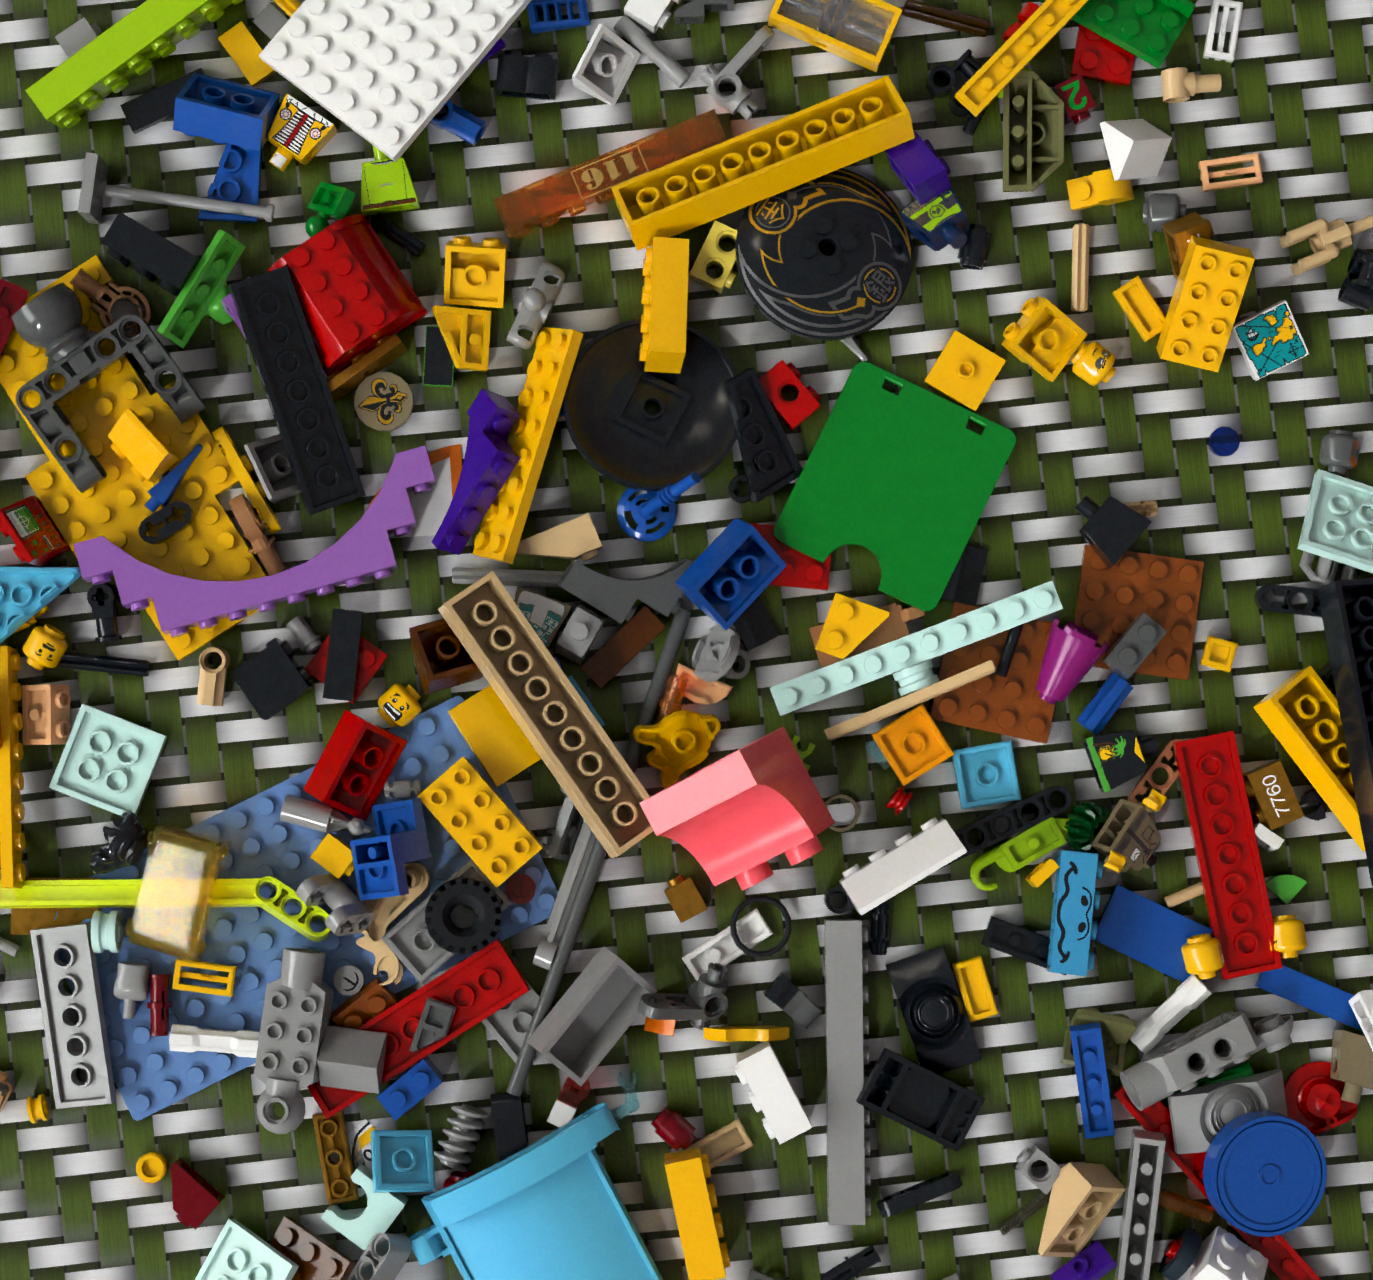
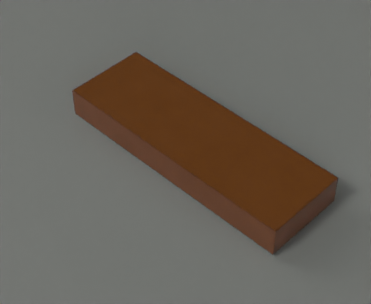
(623, 647)

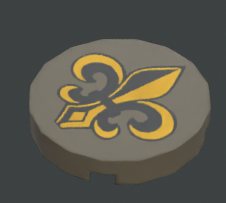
(384, 401)

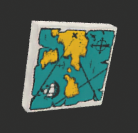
(1269, 340)

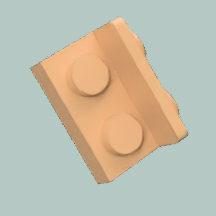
(46, 714)

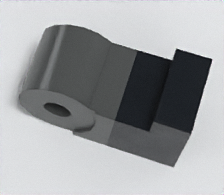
(792, 1001)

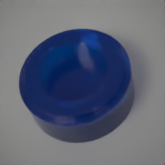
(1223, 441)

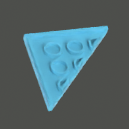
(27, 591)

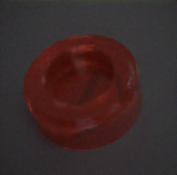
(520, 888)

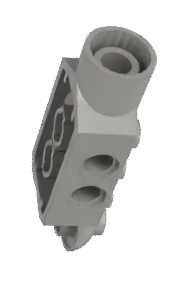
(291, 1036)
(1207, 1049)

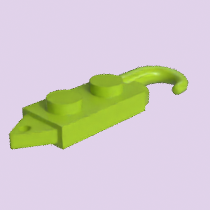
(1021, 849)

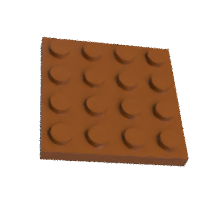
(1137, 584)
(994, 702)

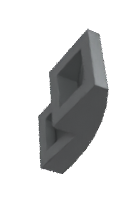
(694, 10)

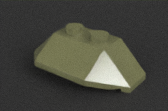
(1031, 133)

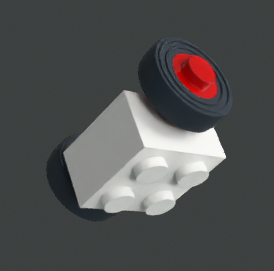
(1216, 1258)

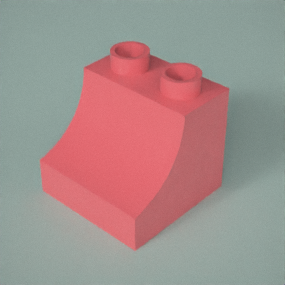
(744, 811)

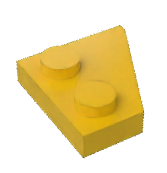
(465, 335)
(848, 625)

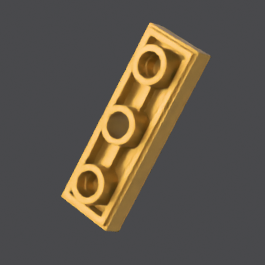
(364, 365)
(333, 1137)

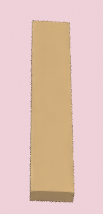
(910, 700)

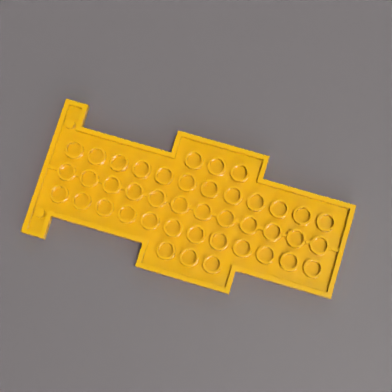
(115, 505)

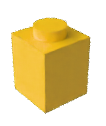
(334, 856)

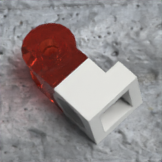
(568, 1102)

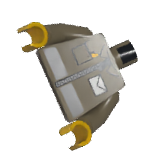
(1130, 835)

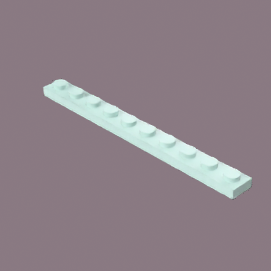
(916, 648)

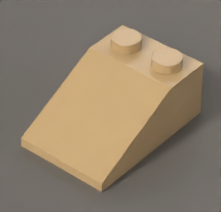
(1077, 1207)

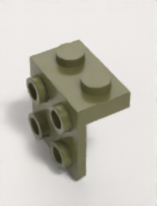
(1115, 1031)

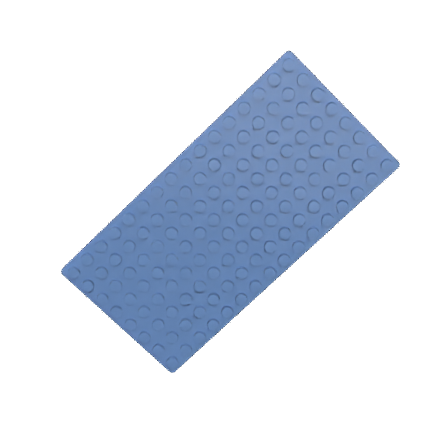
(254, 940)

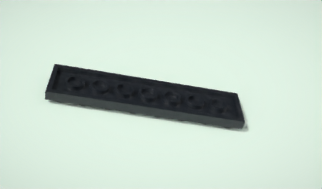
(297, 390)

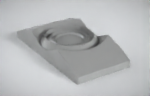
(1206, 1109)

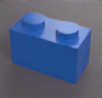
(410, 1087)

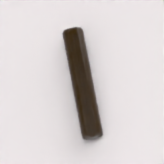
(946, 18)

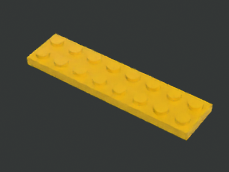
(530, 439)

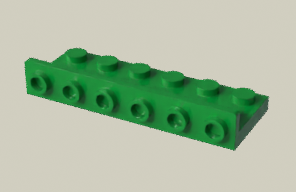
(1137, 26)

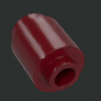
(673, 1129)

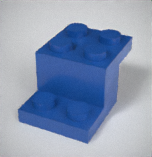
(382, 857)

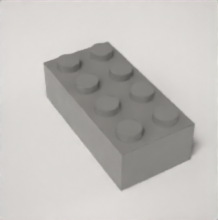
(591, 1016)

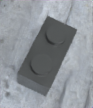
(1133, 645)

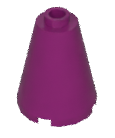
(1066, 660)

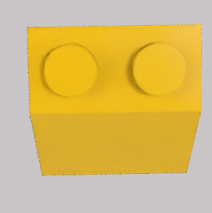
(142, 446)

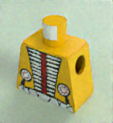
(298, 133)

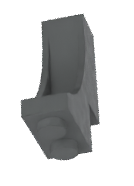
(617, 596)

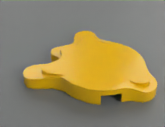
(678, 742)

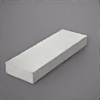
(722, 948)

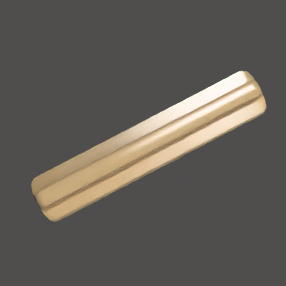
(1080, 267)

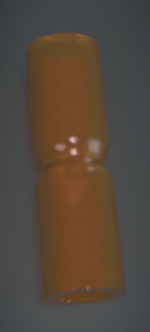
(1186, 1206)

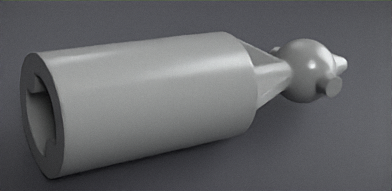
(319, 816)

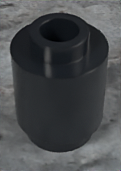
(976, 248)

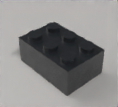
(149, 253)

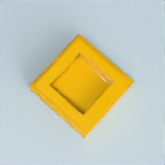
(1218, 654)

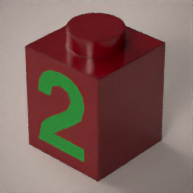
(1076, 99)

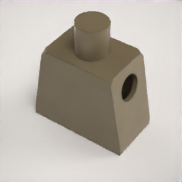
(1351, 1064)

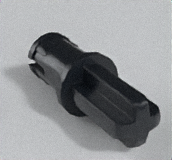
(853, 1265)

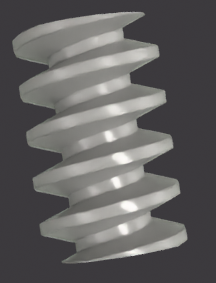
(461, 1136)

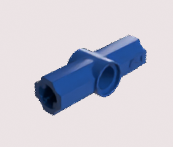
(461, 124)

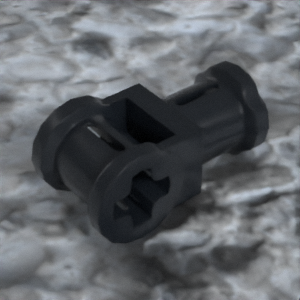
(105, 612)

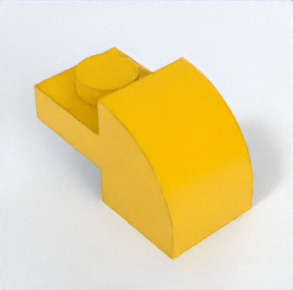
(1098, 190)

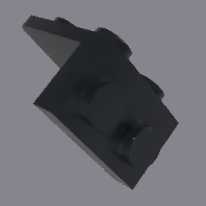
(273, 679)

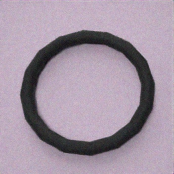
(763, 898)

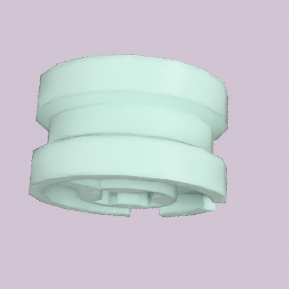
(915, 677)
(106, 931)

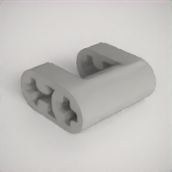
(348, 912)

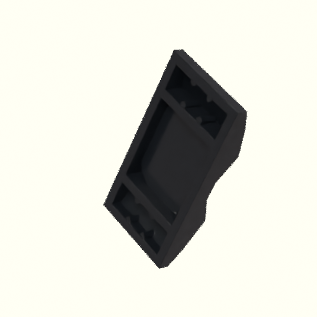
(933, 1011)
(920, 1099)

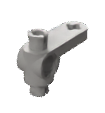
(740, 99)

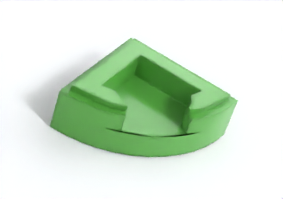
(1285, 886)

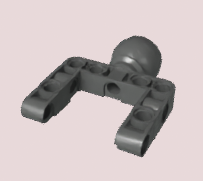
(54, 324)

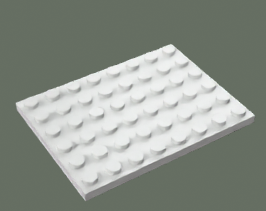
(387, 61)

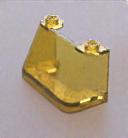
(176, 892)

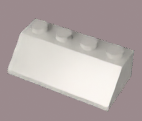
(902, 865)

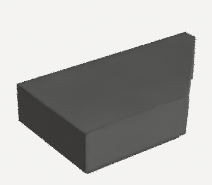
(433, 1024)

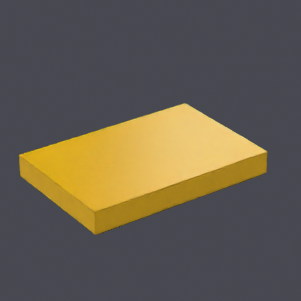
(493, 736)

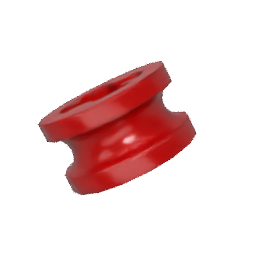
(899, 800)

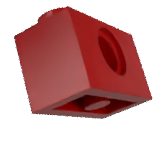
(791, 412)

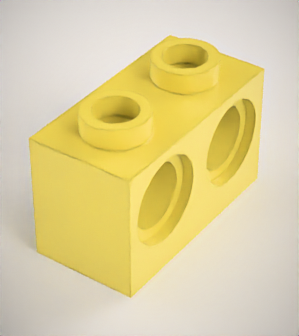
(713, 255)

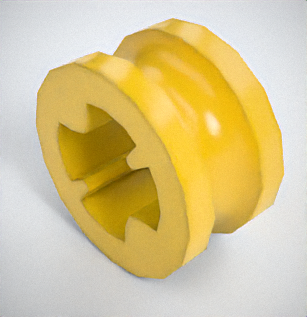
(37, 1108)

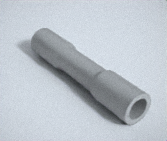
(638, 38)

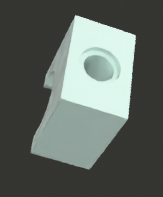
(375, 1219)

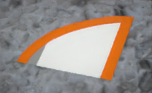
(433, 505)

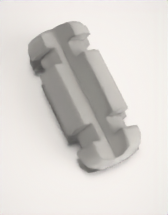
(402, 788)

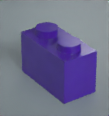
(919, 168)

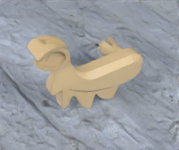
(386, 912)

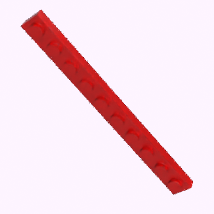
(1281, 1256)

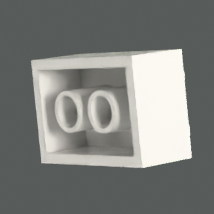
(772, 1093)

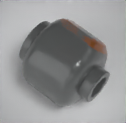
(1339, 451)

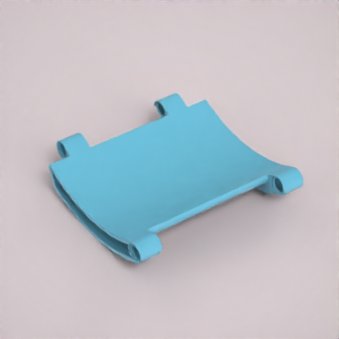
(540, 1214)

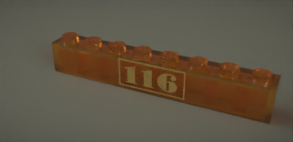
(592, 180)

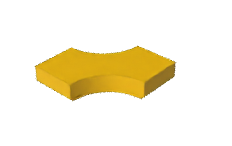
(746, 1033)

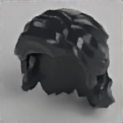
(124, 846)

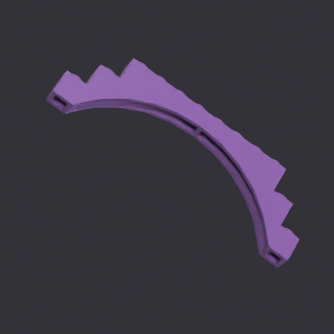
(193, 602)

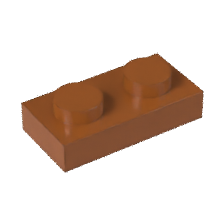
(364, 1005)

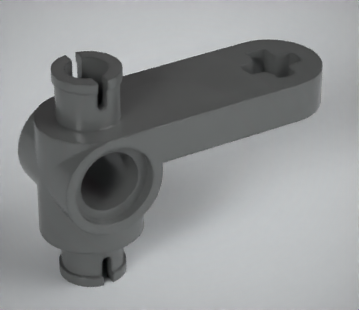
(702, 1004)

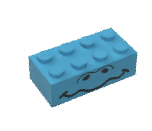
(1073, 913)

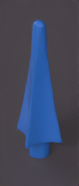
(164, 489)

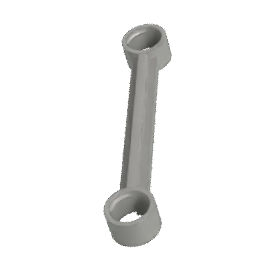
(564, 898)

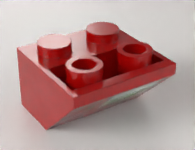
(32, 531)

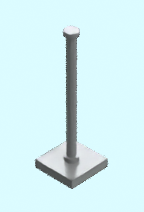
(95, 190)

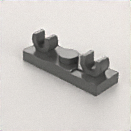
(566, 832)

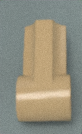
(211, 680)

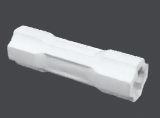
(1169, 1013)
(192, 1039)

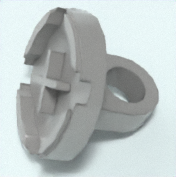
(717, 653)

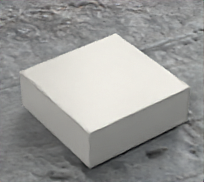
(1266, 838)

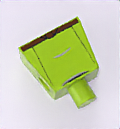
(386, 186)

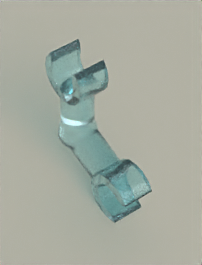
(631, 1104)

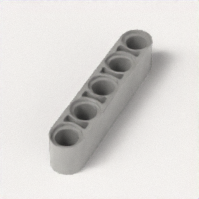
(382, 1258)

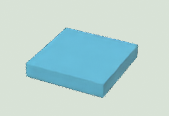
(986, 774)
(402, 1161)

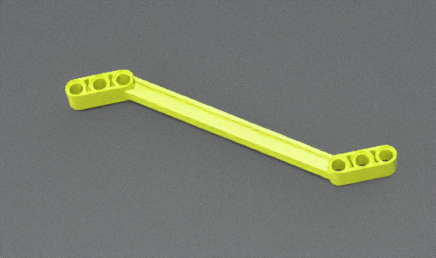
(124, 894)

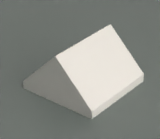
(605, 66)
(1134, 148)

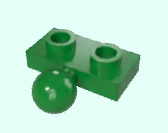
(328, 202)

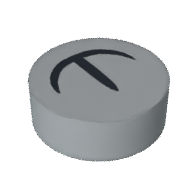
(349, 980)

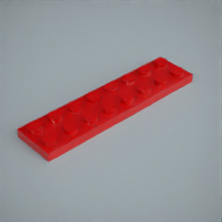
(1227, 853)
(475, 986)

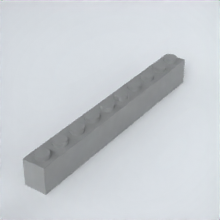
(846, 1071)

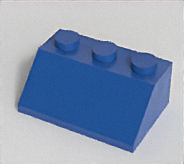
(225, 111)
(731, 573)

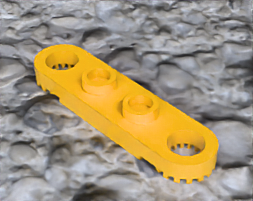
(242, 468)

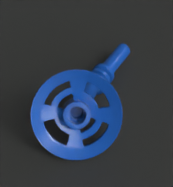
(651, 508)

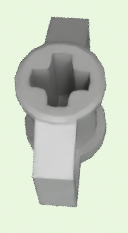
(1325, 569)

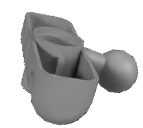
(536, 305)

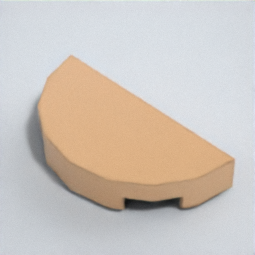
(700, 690)

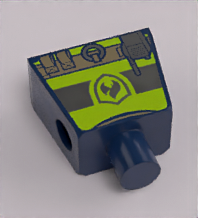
(937, 221)

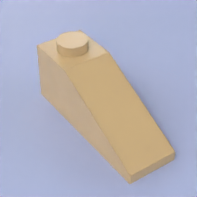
(566, 541)

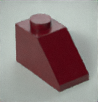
(192, 1195)

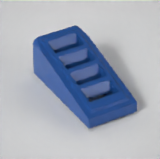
(558, 24)

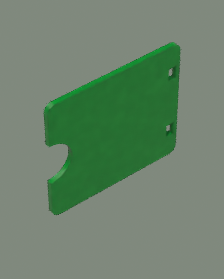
(896, 481)

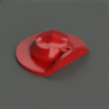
(1316, 1098)

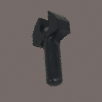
(1319, 812)

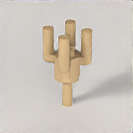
(1325, 240)

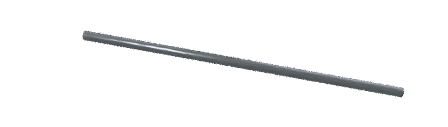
(595, 859)

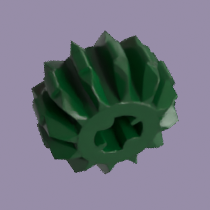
(1085, 825)

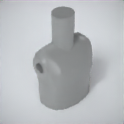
(131, 985)

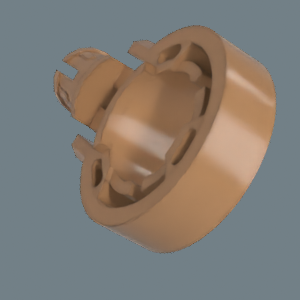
(95, 291)
(255, 533)

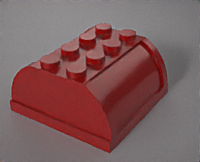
(349, 291)

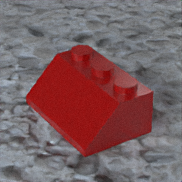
(355, 765)

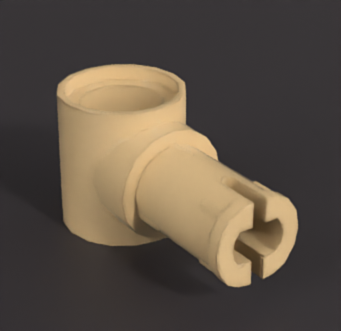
(1180, 85)

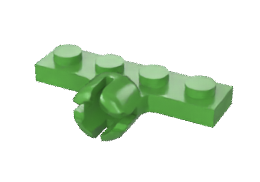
(203, 290)

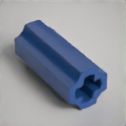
(1104, 703)

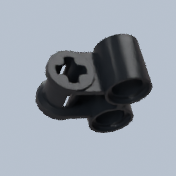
(957, 77)
(1358, 285)

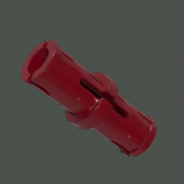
(159, 1004)

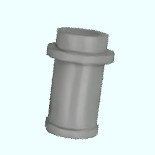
(304, 634)

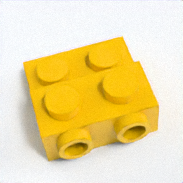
(475, 272)
(1043, 337)

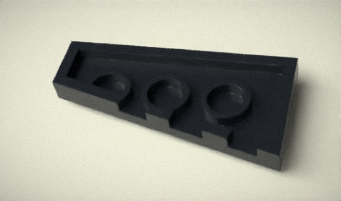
(761, 439)

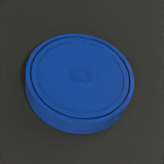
(1264, 1173)

